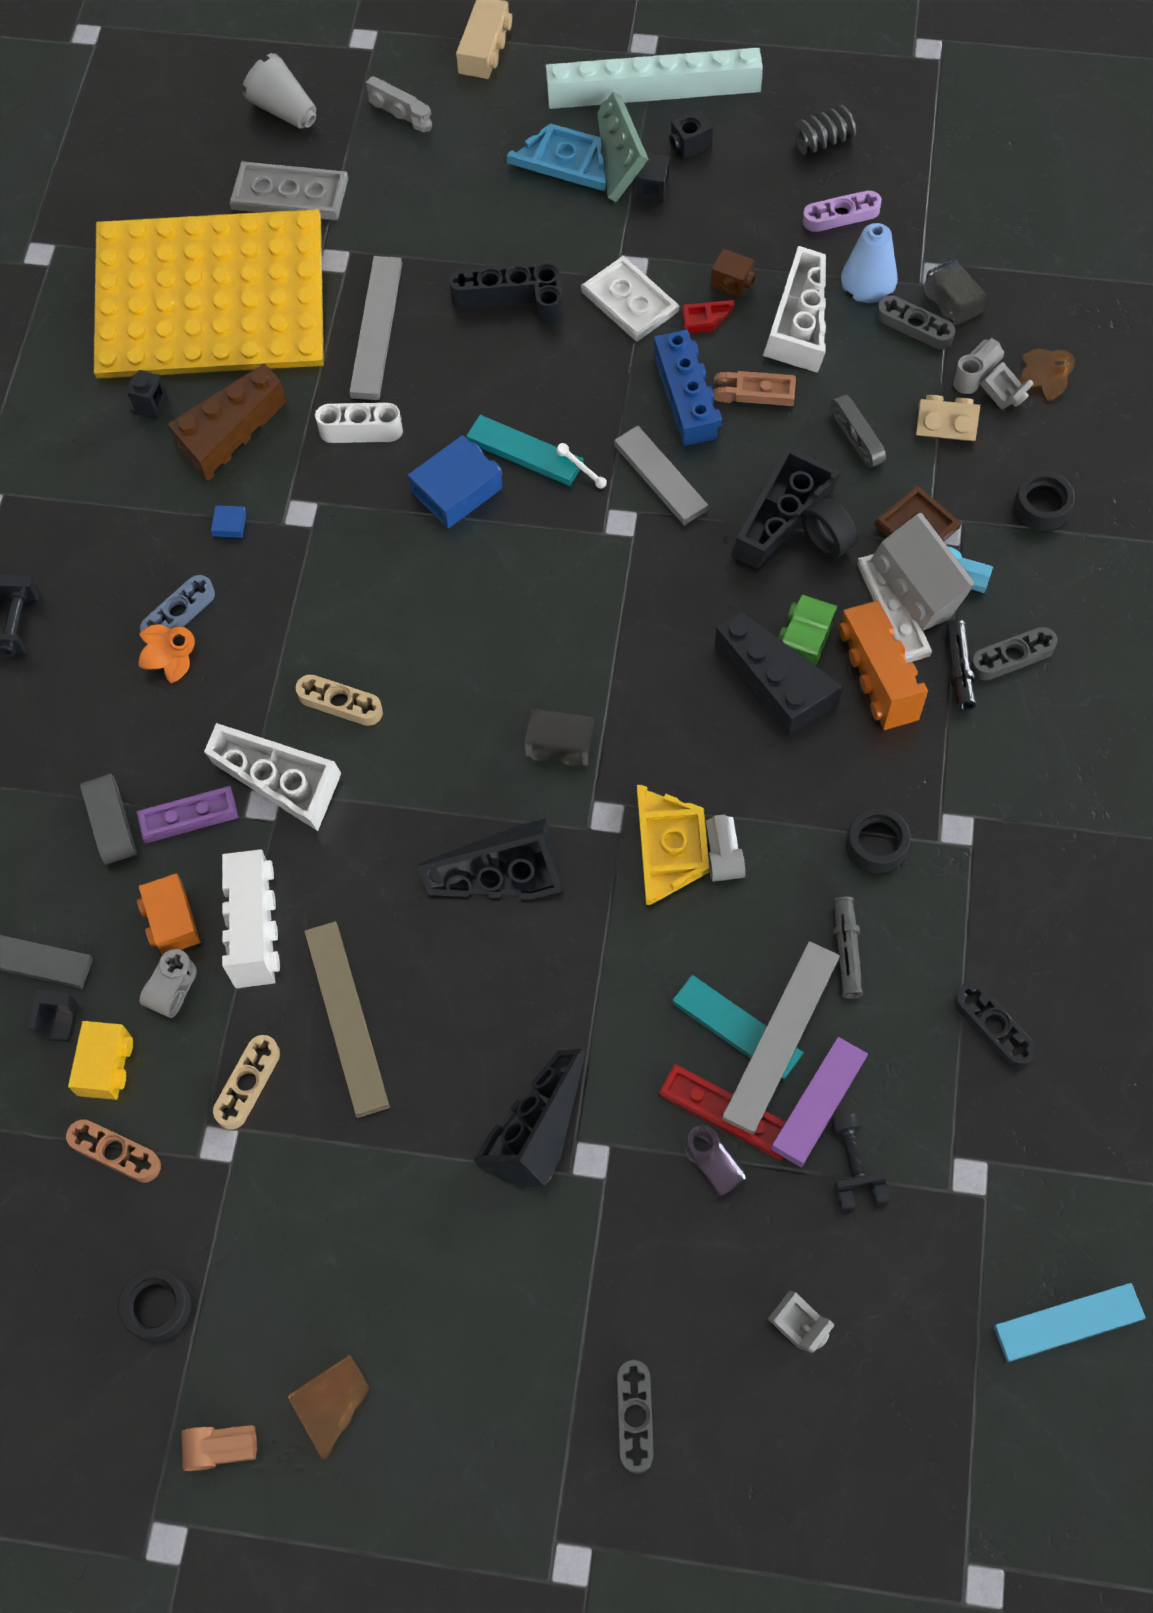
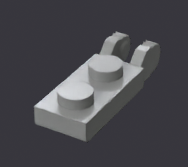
(399, 104)

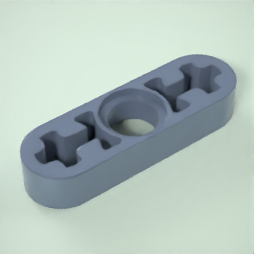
(199, 599)

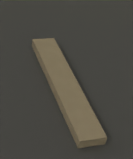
(347, 1020)

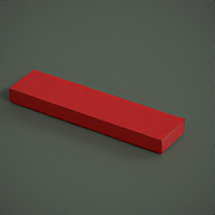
(710, 1104)

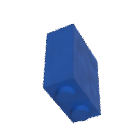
(456, 481)

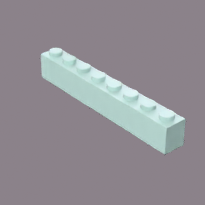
(655, 77)

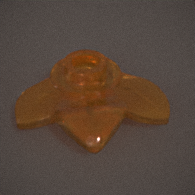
(1045, 373)

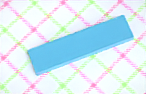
(1069, 1322)

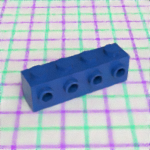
(686, 387)

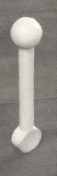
(563, 450)

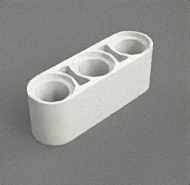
(359, 422)

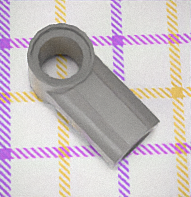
(976, 366)
(725, 857)

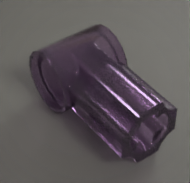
(716, 1162)

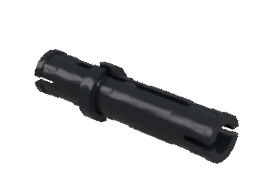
(964, 695)

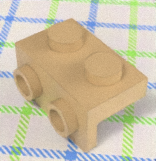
(947, 419)

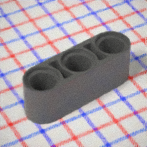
(108, 819)

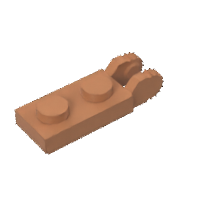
(755, 388)

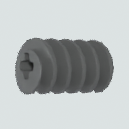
(823, 128)

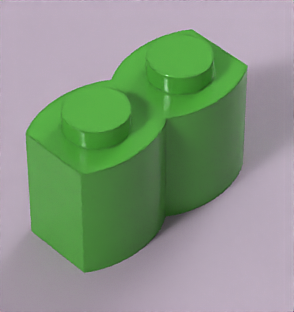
(809, 627)

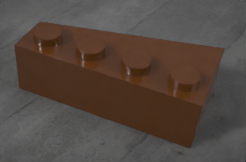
(227, 420)

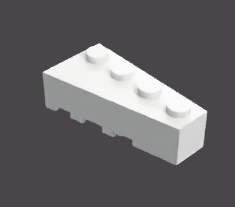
(282, 774)

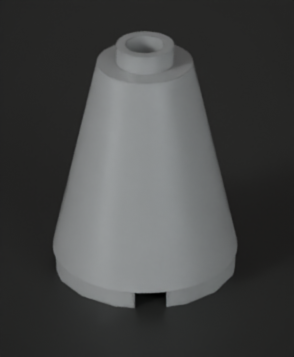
(277, 91)

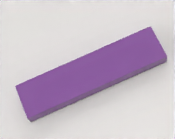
(819, 1102)

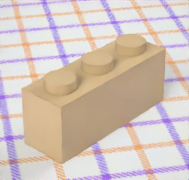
(483, 38)

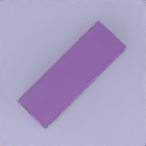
(187, 814)

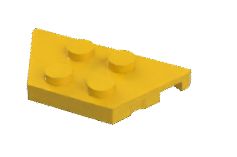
(670, 843)

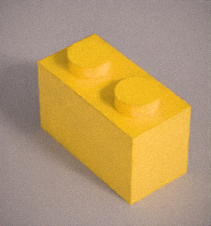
(100, 1060)

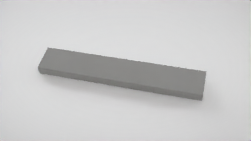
(376, 328)
(780, 1038)

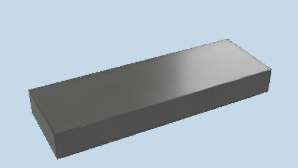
(44, 962)

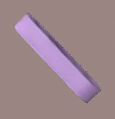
(861, 207)

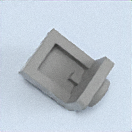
(1005, 387)
(801, 1323)

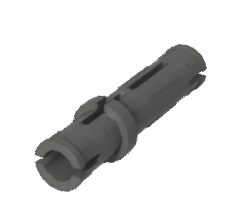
(846, 934)

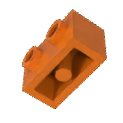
(168, 914)

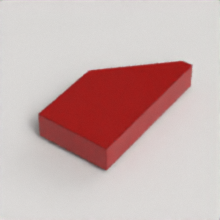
(705, 316)

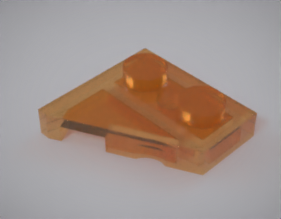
(329, 1402)

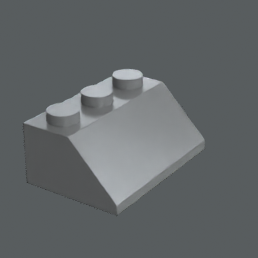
(922, 572)

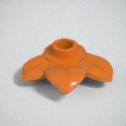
(163, 653)

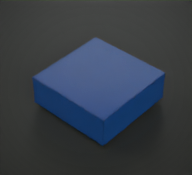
(228, 521)

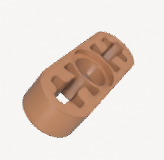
(130, 1169)

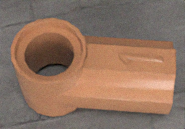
(207, 1447)

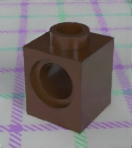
(732, 273)

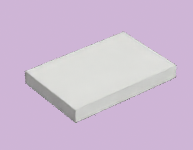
(630, 298)

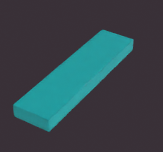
(522, 450)
(725, 1019)

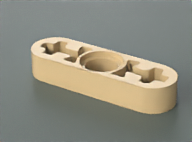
(329, 690)
(227, 1101)

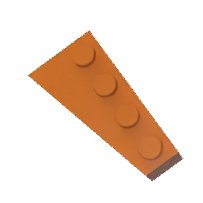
(882, 665)

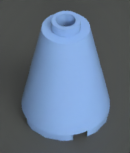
(871, 266)

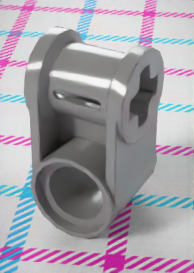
(166, 987)

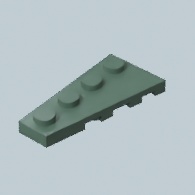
(621, 146)

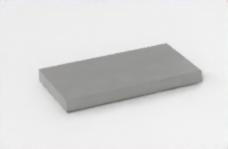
(288, 188)

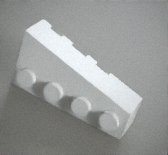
(799, 322)
(248, 917)

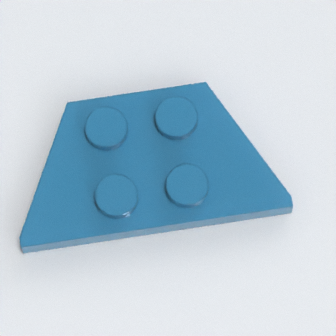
(563, 155)

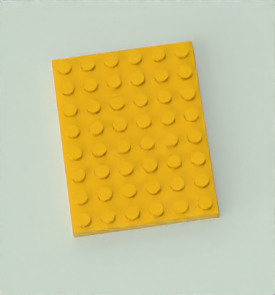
(208, 293)

